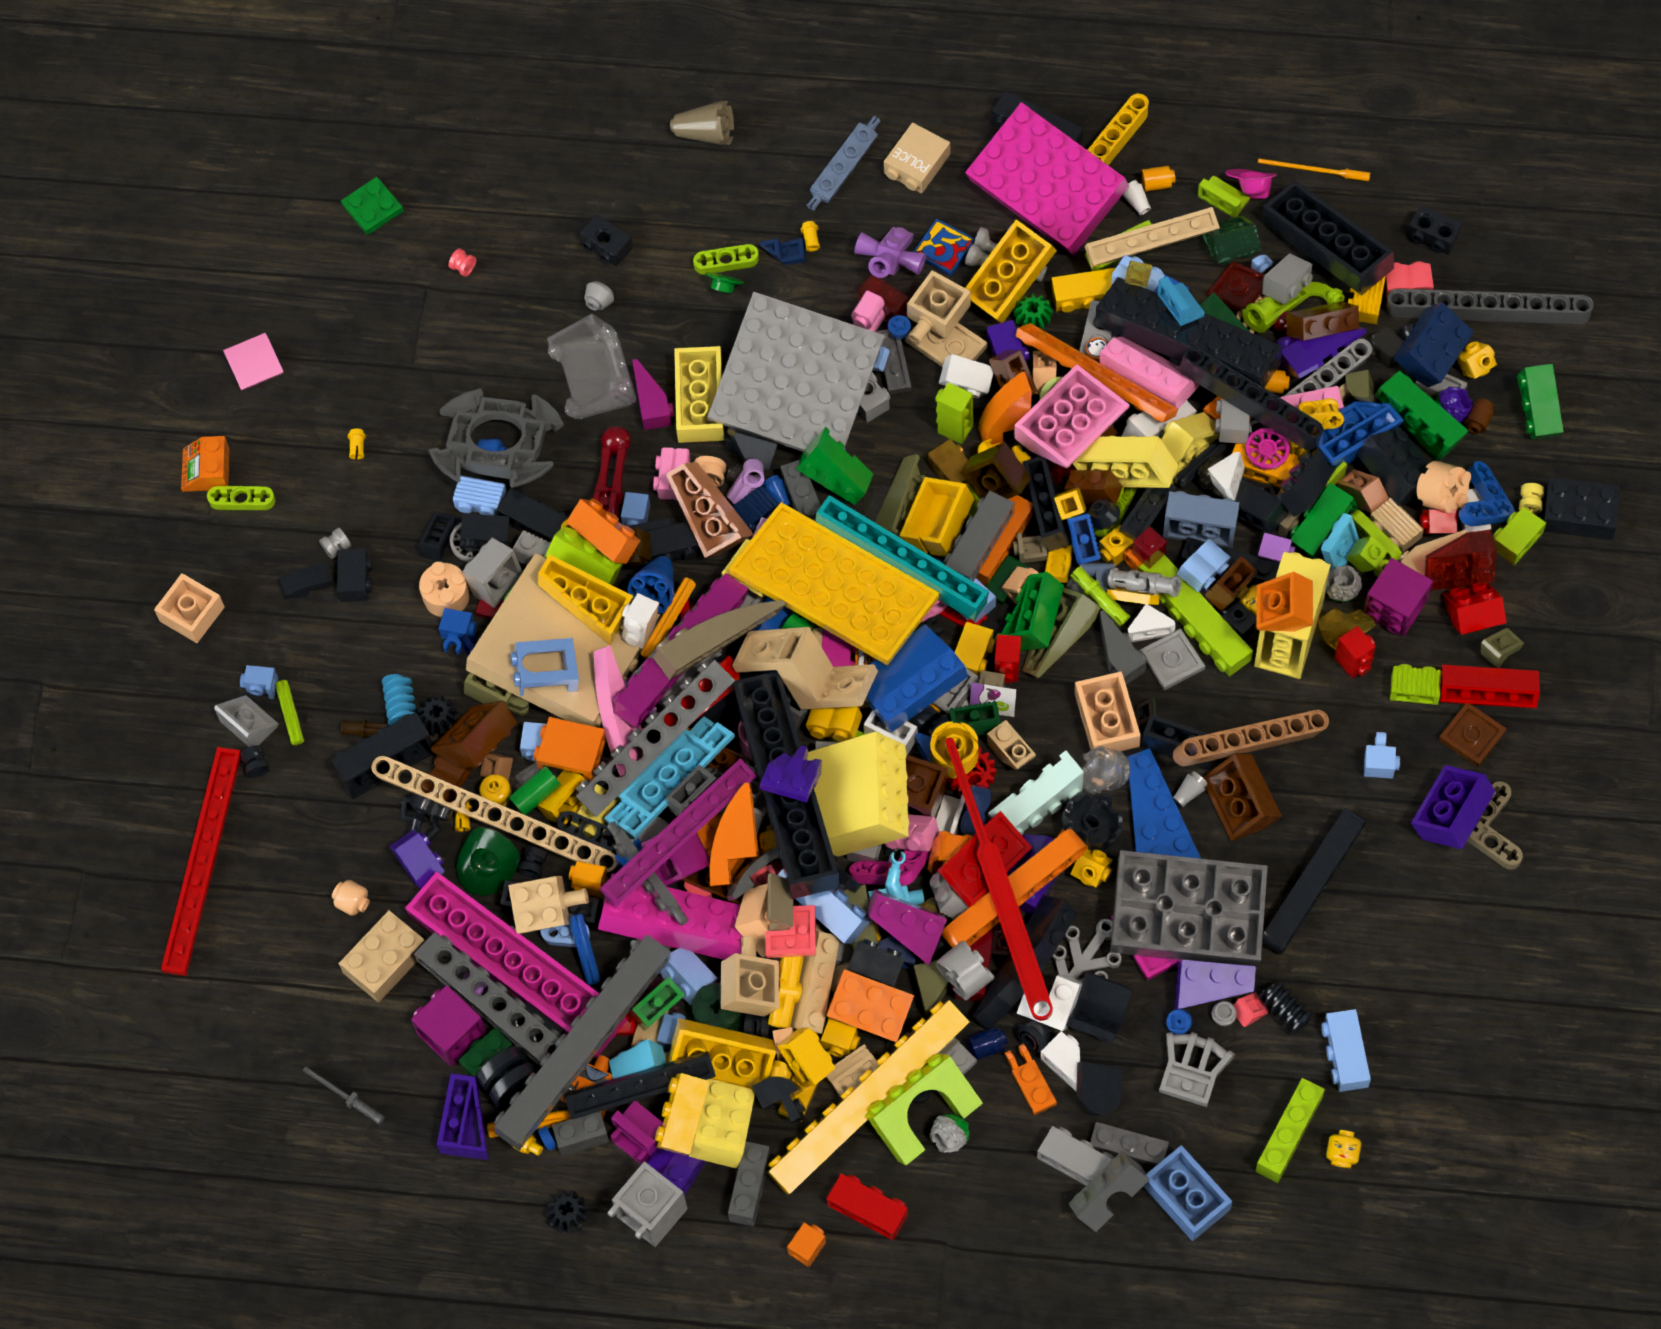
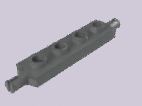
(653, 884)

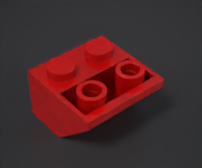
(1474, 607)

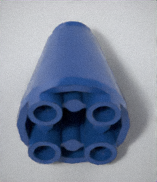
(655, 582)

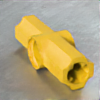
(789, 991)

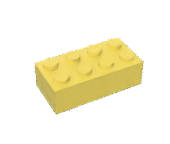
(696, 384)
(1132, 459)

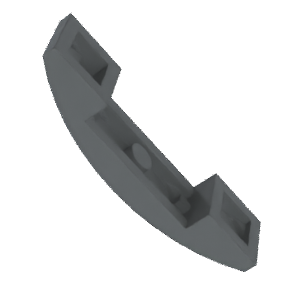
(742, 882)

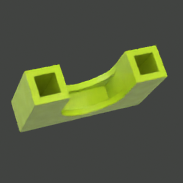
(890, 1114)

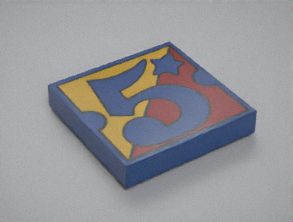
(944, 247)

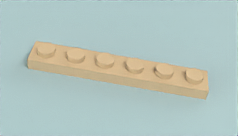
(1152, 237)

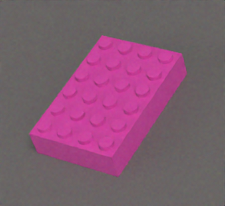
(1047, 179)

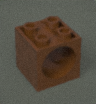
(925, 786)

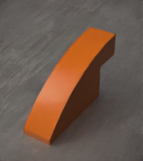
(1005, 409)
(734, 836)

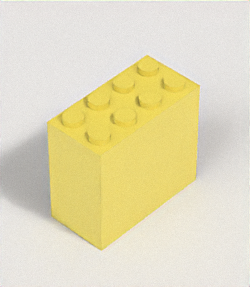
(1284, 650)
(863, 792)

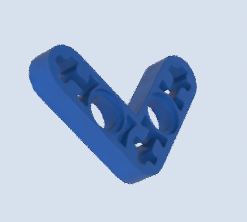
(1492, 502)

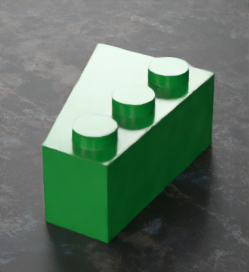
(1540, 401)
(1320, 520)
(1035, 611)

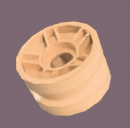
(713, 468)

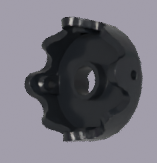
(1097, 811)

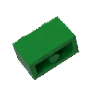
(656, 1003)

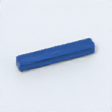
(584, 949)

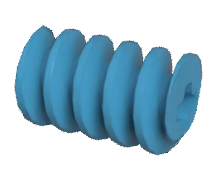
(397, 697)

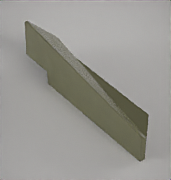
(901, 496)

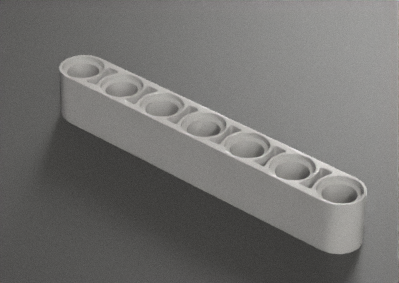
(1331, 370)

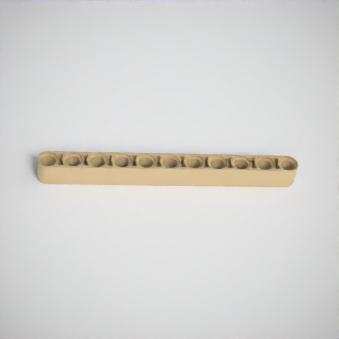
(485, 807)

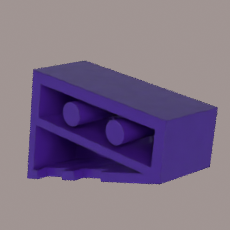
(462, 1120)

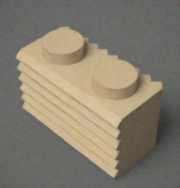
(1397, 525)

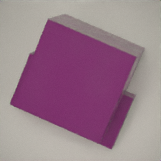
(636, 1132)

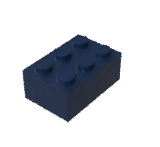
(1433, 345)

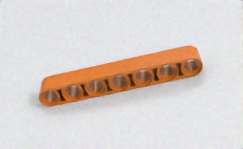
(1024, 883)

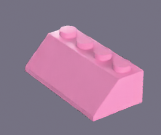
(1148, 370)

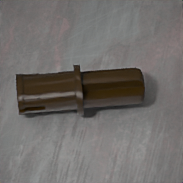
(361, 728)

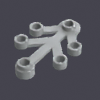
(1083, 961)

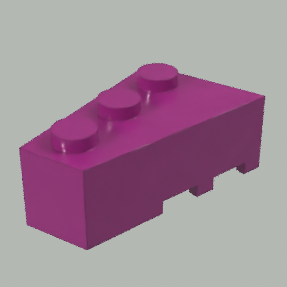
(907, 922)

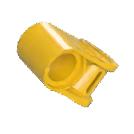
(1323, 413)

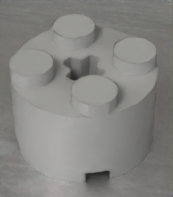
(964, 970)

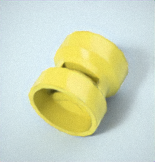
(1531, 497)

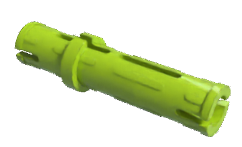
(1095, 591)

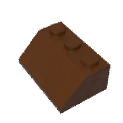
(475, 734)
(1241, 796)

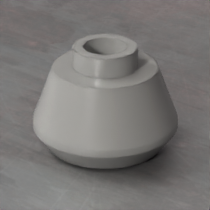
(598, 296)

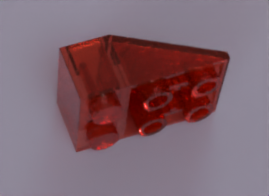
(1463, 561)

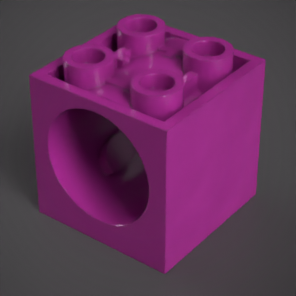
(1397, 597)
(448, 1025)

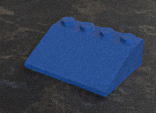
(914, 678)

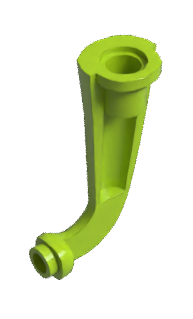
(1265, 312)

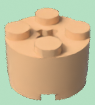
(1443, 487)
(444, 587)

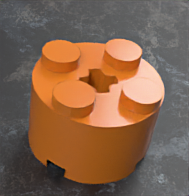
(943, 848)

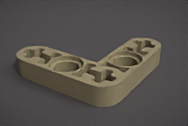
(1483, 832)

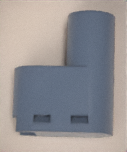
(1100, 571)

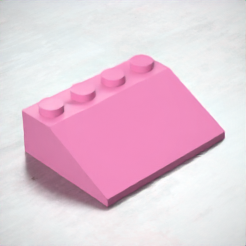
(1069, 418)

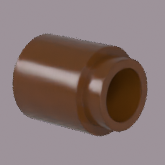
(1479, 416)

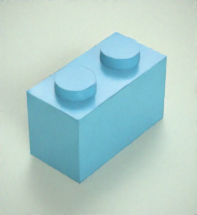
(639, 1058)

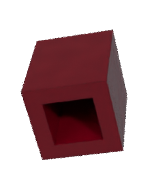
(1149, 547)

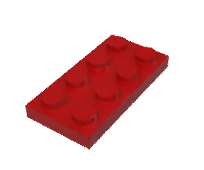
(964, 869)

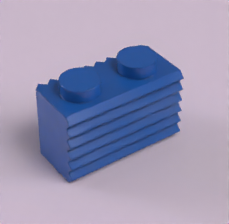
(1083, 538)

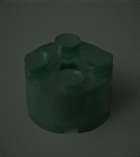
(707, 1002)

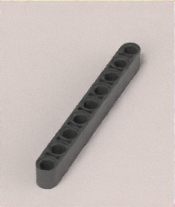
(1499, 302)

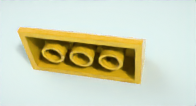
(735, 1055)

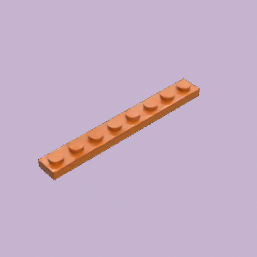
(1124, 388)

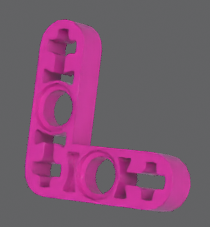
(870, 871)

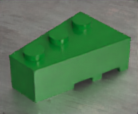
(834, 468)

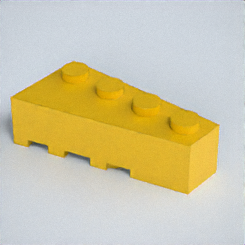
(585, 597)

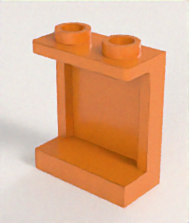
(570, 747)

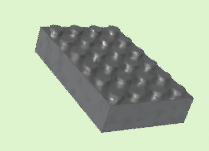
(1188, 909)

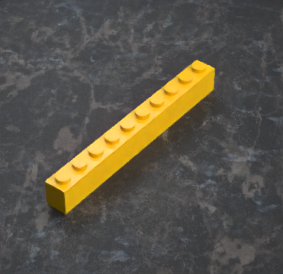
(849, 1114)

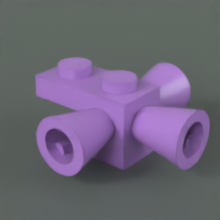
(890, 253)

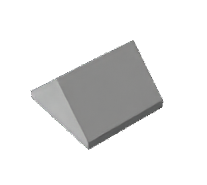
(246, 720)

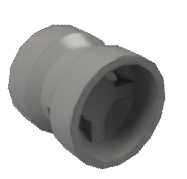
(335, 542)

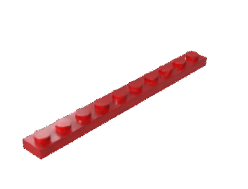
(201, 862)

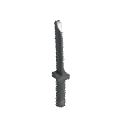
(352, 1100)

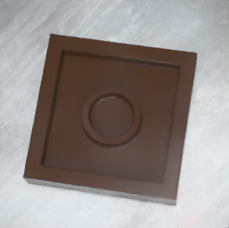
(1472, 734)

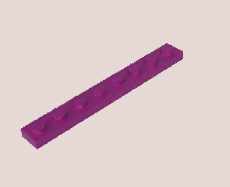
(677, 833)

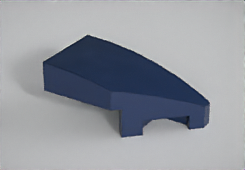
(786, 252)

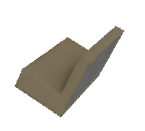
(779, 903)

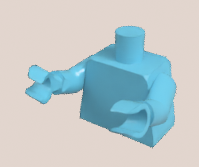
(893, 884)

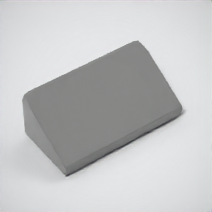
(958, 694)

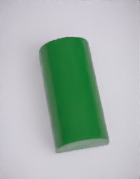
(535, 791)

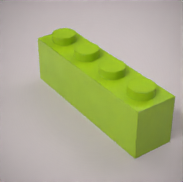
(1290, 1130)

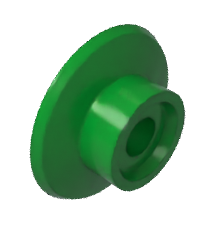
(722, 282)

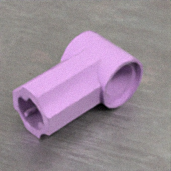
(746, 482)

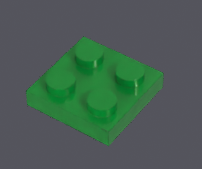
(372, 205)

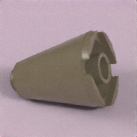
(705, 123)

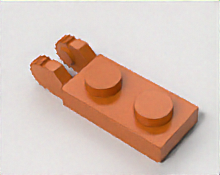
(1031, 1082)

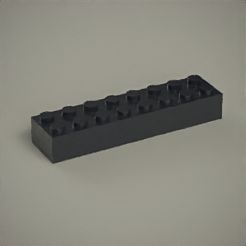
(1145, 319)

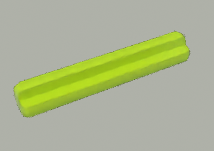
(289, 712)

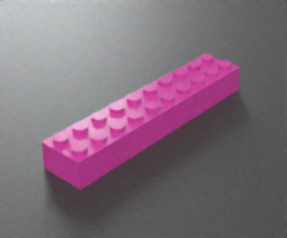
(503, 953)

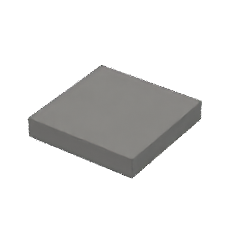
(1172, 659)

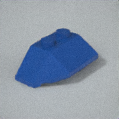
(1359, 423)

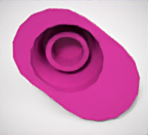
(1253, 183)

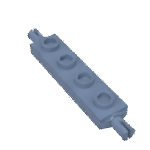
(843, 163)

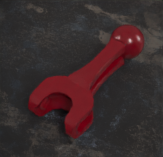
(615, 442)

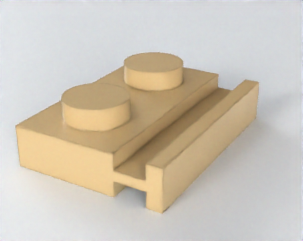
(850, 1069)

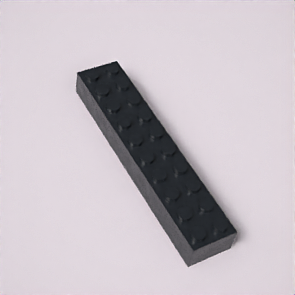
(794, 823)

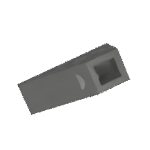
(1120, 651)

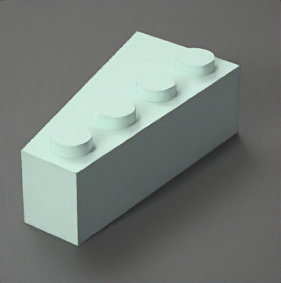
(1044, 795)

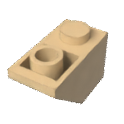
(1009, 746)

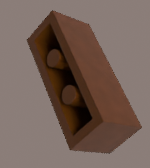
(1322, 320)

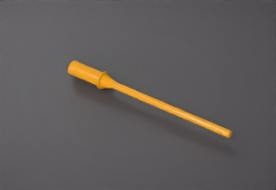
(1350, 174)

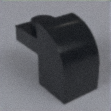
(781, 1090)

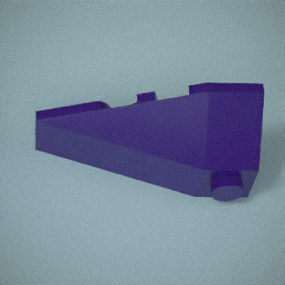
(1305, 356)

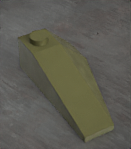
(1072, 620)

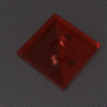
(1238, 286)

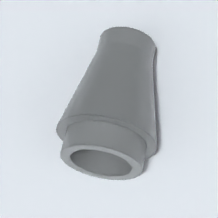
(1190, 788)

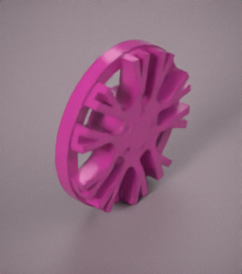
(1267, 449)

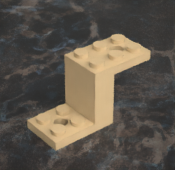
(805, 668)

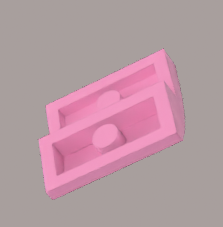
(253, 361)

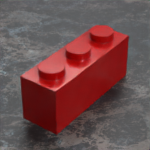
(867, 1206)

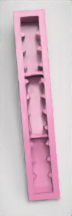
(608, 684)

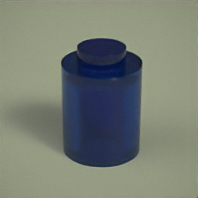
(987, 1043)

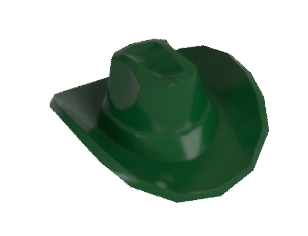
(486, 861)

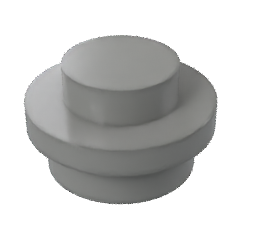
(1224, 1013)

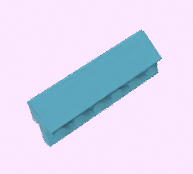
(647, 793)

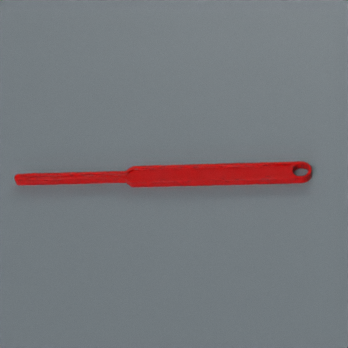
(1004, 899)

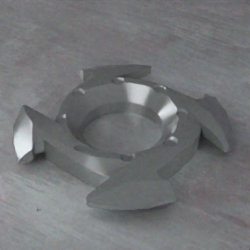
(514, 463)

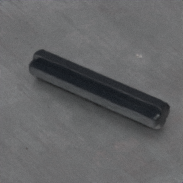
(1190, 470)

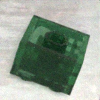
(1232, 240)

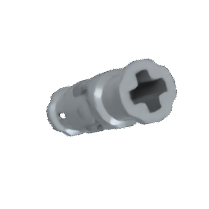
(1144, 582)

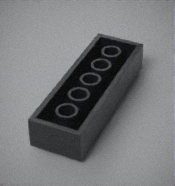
(1328, 237)

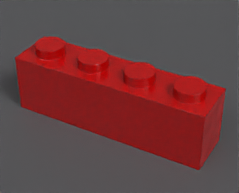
(1489, 686)

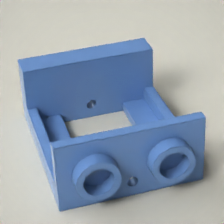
(526, 679)

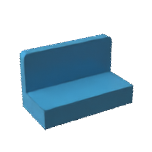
(1179, 301)

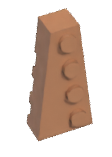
(707, 510)

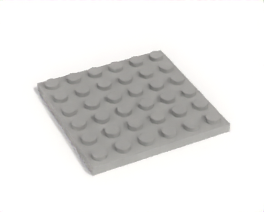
(794, 374)

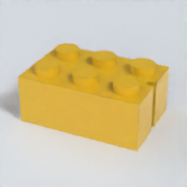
(937, 516)

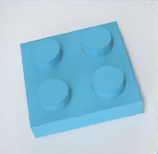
(1340, 541)

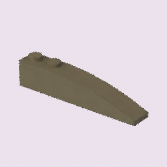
(710, 636)

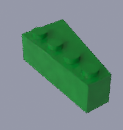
(1422, 416)

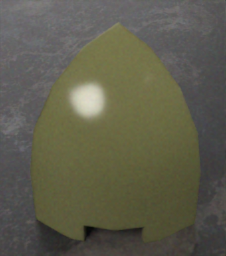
(1360, 386)

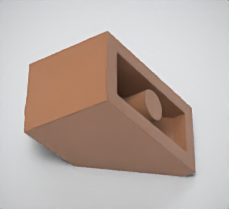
(1365, 489)

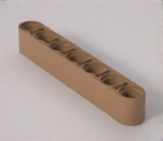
(1243, 744)

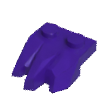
(793, 775)

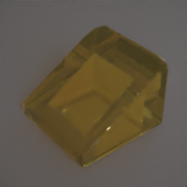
(1138, 274)

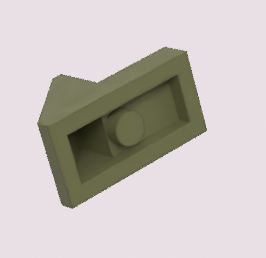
(1500, 646)

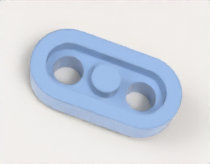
(563, 938)

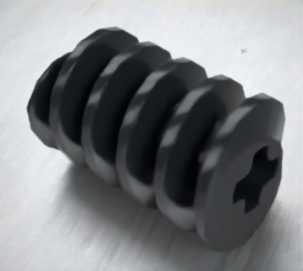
(1286, 1007)

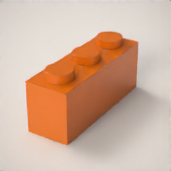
(603, 530)

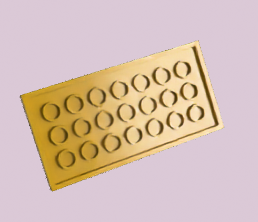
(834, 583)

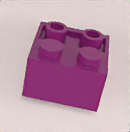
(684, 862)

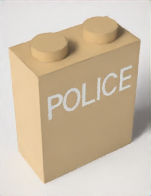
(916, 158)

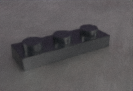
(1145, 511)

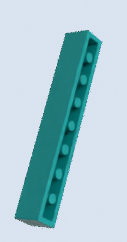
(953, 587)

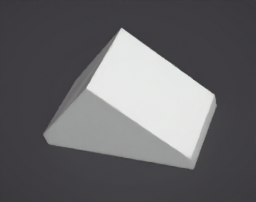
(1227, 475)
(1150, 625)

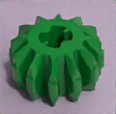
(1033, 311)

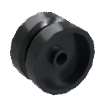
(505, 1075)

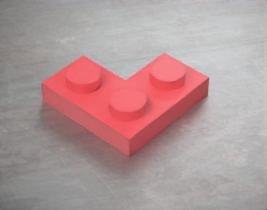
(798, 940)

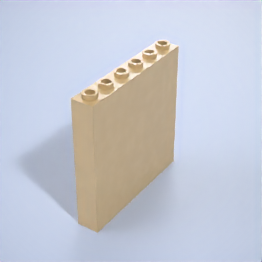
(536, 616)

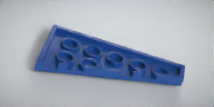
(1155, 815)

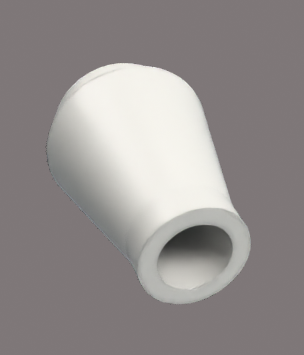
(1136, 197)

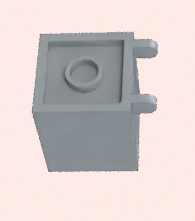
(649, 1204)

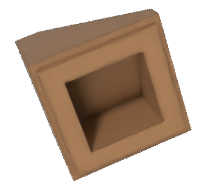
(496, 764)

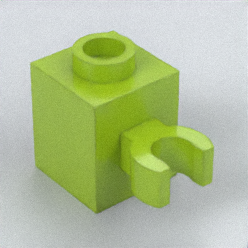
(1368, 555)

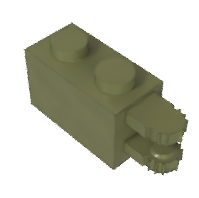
(487, 692)

